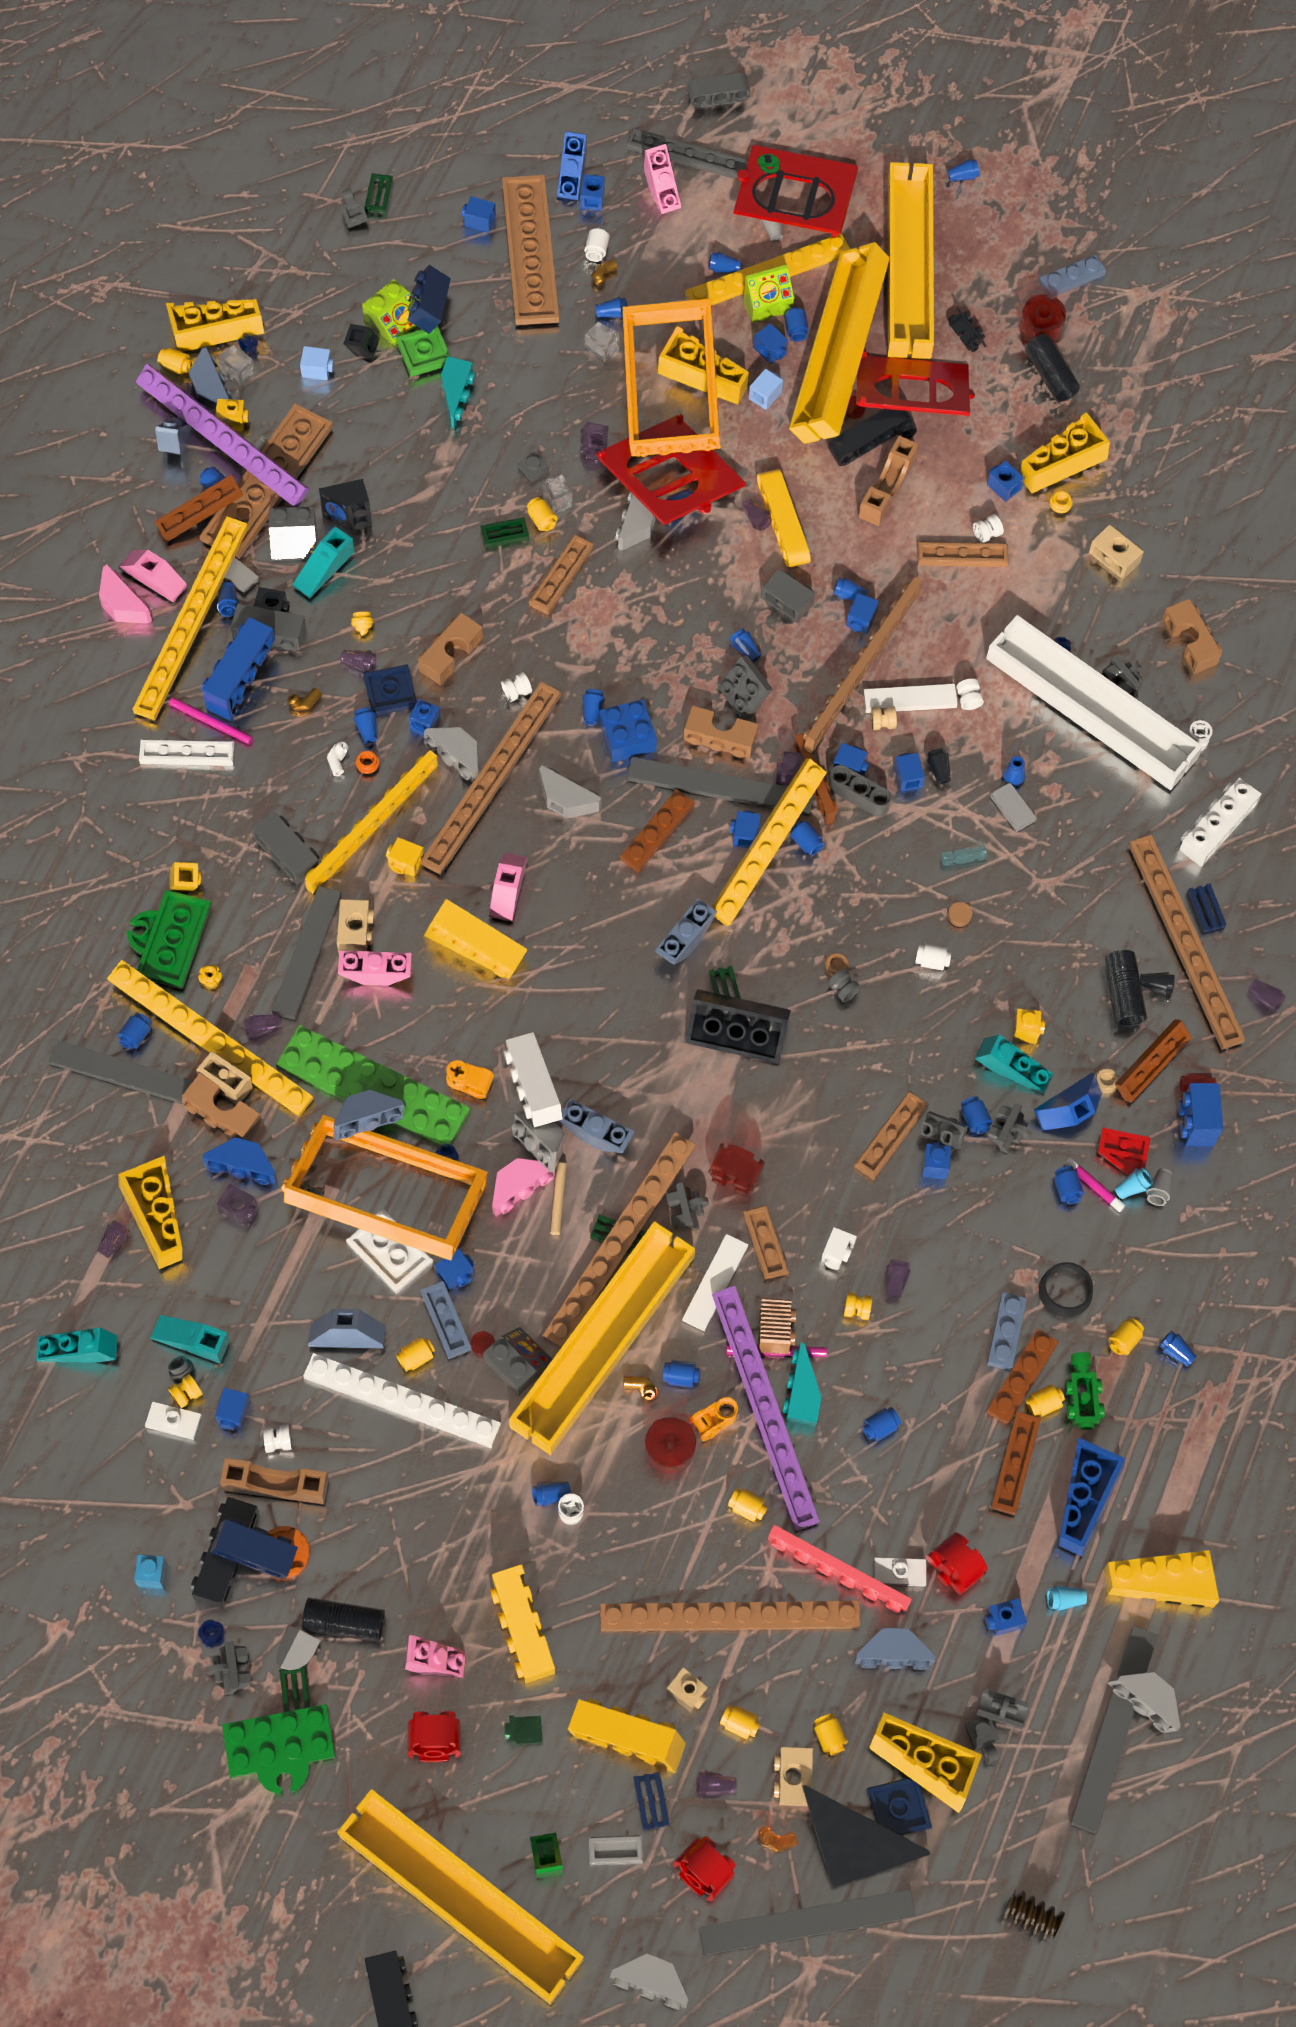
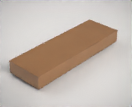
(765, 1243)

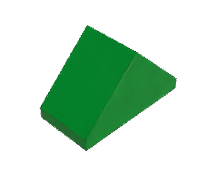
(546, 1855)

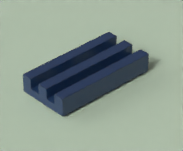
(1214, 904)
(646, 1778)

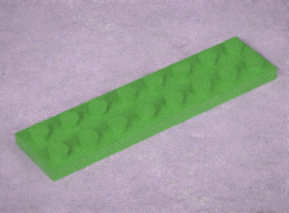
(346, 1073)

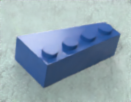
(237, 668)
(1090, 1489)

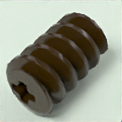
(1033, 1915)

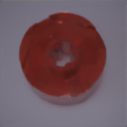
(1042, 316)
(736, 1168)
(670, 1431)

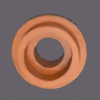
(364, 757)

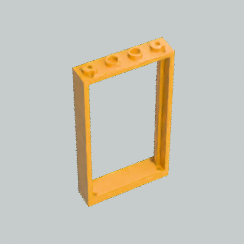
(668, 313)
(375, 1224)

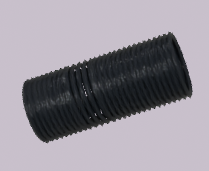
(1052, 368)
(1125, 992)
(348, 1619)

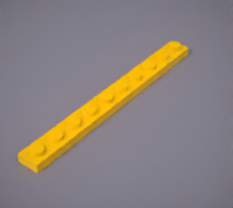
(190, 618)
(209, 1037)

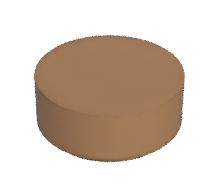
(960, 914)
(835, 963)

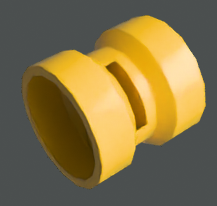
(858, 1306)
(191, 1391)

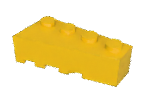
(213, 322)
(685, 362)
(475, 940)
(152, 1206)
(627, 1733)
(927, 1759)

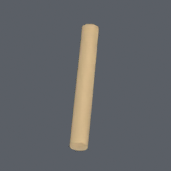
(558, 1198)

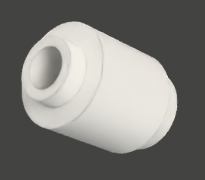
(596, 244)
(933, 956)

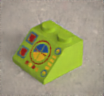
(768, 293)
(389, 311)

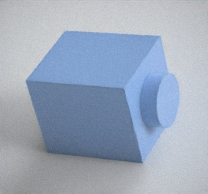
(316, 363)
(766, 389)

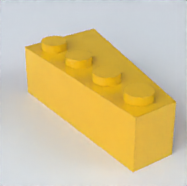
(1066, 454)
(1165, 1578)
(522, 1624)

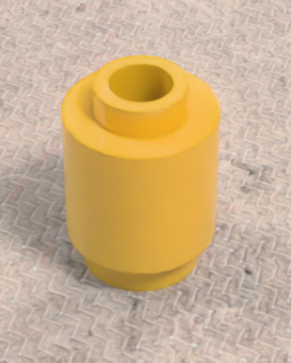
(174, 361)
(542, 514)
(1126, 1336)
(415, 1354)
(1045, 1401)
(748, 1504)
(740, 1721)
(830, 1734)

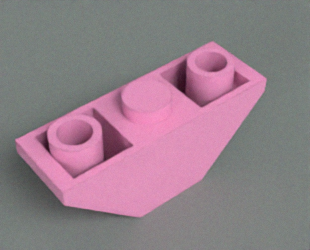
(661, 179)
(154, 573)
(121, 599)
(507, 886)
(374, 967)
(518, 1182)
(434, 1658)

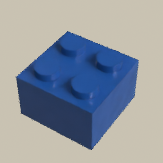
(627, 730)
(1201, 1114)

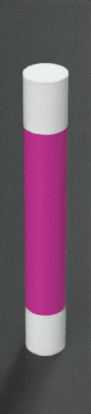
(1096, 1185)

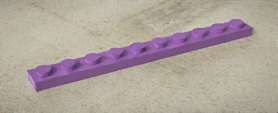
(222, 435)
(765, 1408)

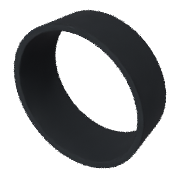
(1058, 1309)

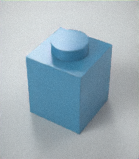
(150, 1571)

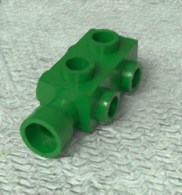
(1085, 1401)

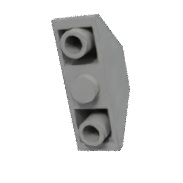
(637, 524)
(455, 748)
(566, 795)
(542, 1141)
(1150, 1698)
(652, 1978)

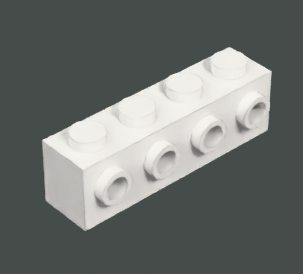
(1219, 822)
(533, 1080)

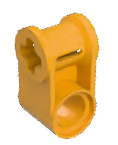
(471, 1079)
(713, 1418)

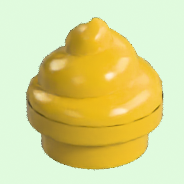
(362, 622)

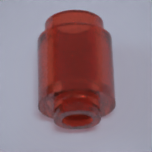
(1194, 1078)

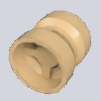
(883, 718)

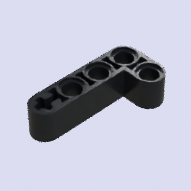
(871, 434)

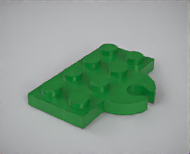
(169, 937)
(279, 1746)

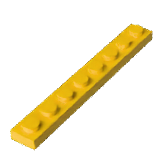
(796, 261)
(371, 822)
(768, 841)

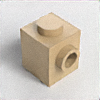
(687, 1690)

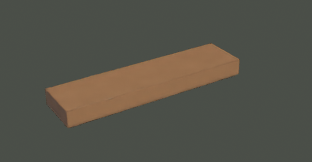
(962, 554)
(561, 574)
(891, 1135)

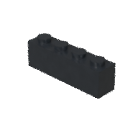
(217, 1572)
(389, 1991)

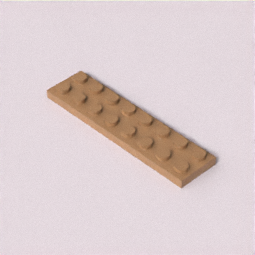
(530, 250)
(291, 448)

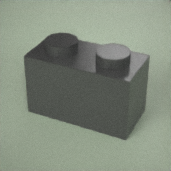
(788, 595)

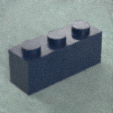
(428, 299)
(254, 1548)

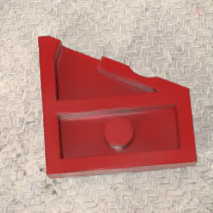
(1124, 1149)

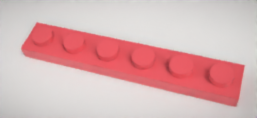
(830, 1565)

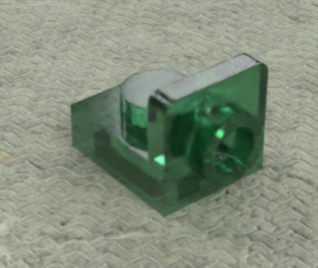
(524, 1730)

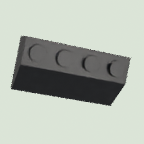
(737, 1026)

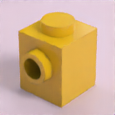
(233, 413)
(405, 857)
(184, 876)
(1027, 1026)

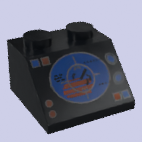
(346, 504)

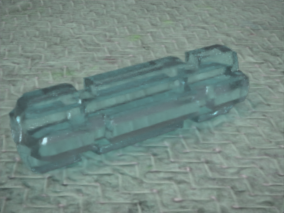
(963, 855)

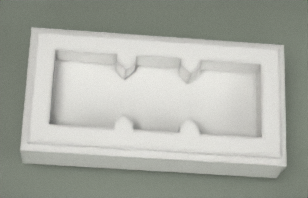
(173, 1420)
(900, 1571)

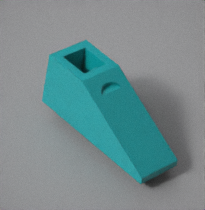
(456, 379)
(324, 561)
(1011, 1062)
(192, 1337)
(78, 1346)
(805, 1395)

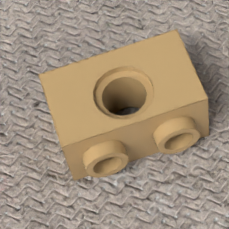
(1122, 562)
(352, 913)
(232, 1082)
(800, 1761)

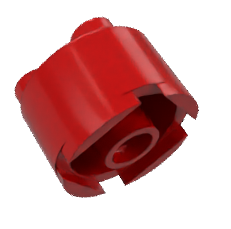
(957, 1563)
(434, 1736)
(705, 1868)

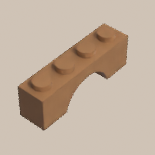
(895, 471)
(295, 1485)

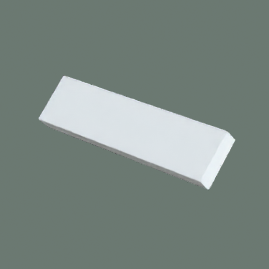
(911, 697)
(187, 752)
(716, 1279)

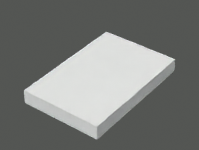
(390, 1260)

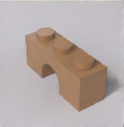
(1186, 620)
(460, 634)
(737, 740)
(235, 1122)

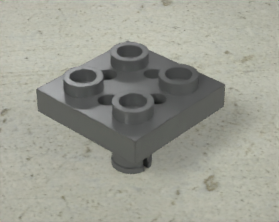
(749, 684)

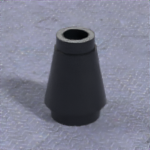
(939, 764)
(1158, 982)

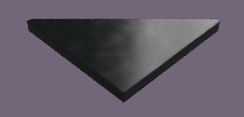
(854, 1843)

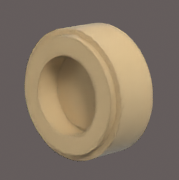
(1106, 1079)

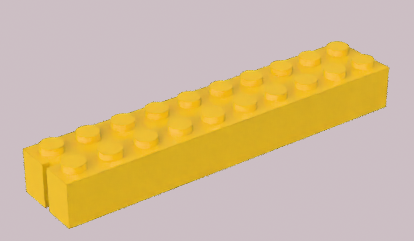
(910, 261)
(839, 343)
(601, 1338)
(461, 1897)

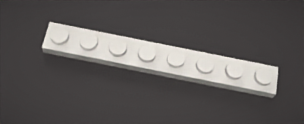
(402, 1400)

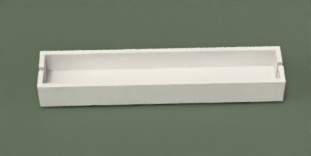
(1094, 702)

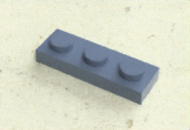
(1072, 276)
(445, 1320)
(1007, 1331)

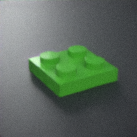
(422, 351)

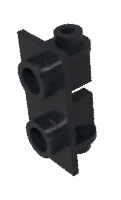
(972, 337)

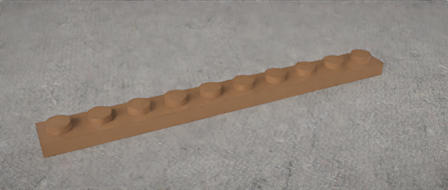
(858, 670)
(490, 778)
(1186, 942)
(619, 1239)
(729, 1616)

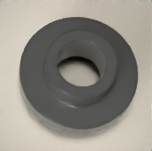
(180, 1367)

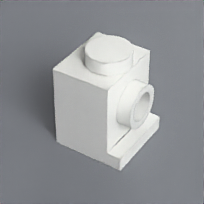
(838, 1248)

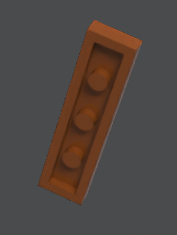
(199, 508)
(826, 806)
(657, 831)
(1153, 1060)
(1022, 1376)
(1015, 1463)

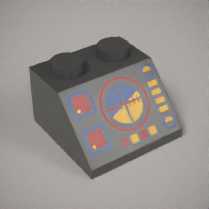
(292, 533)
(517, 1360)

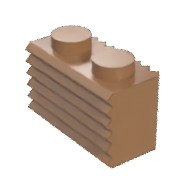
(775, 1326)

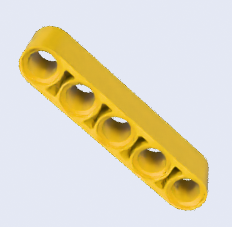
(784, 518)

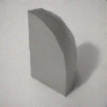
(296, 1649)

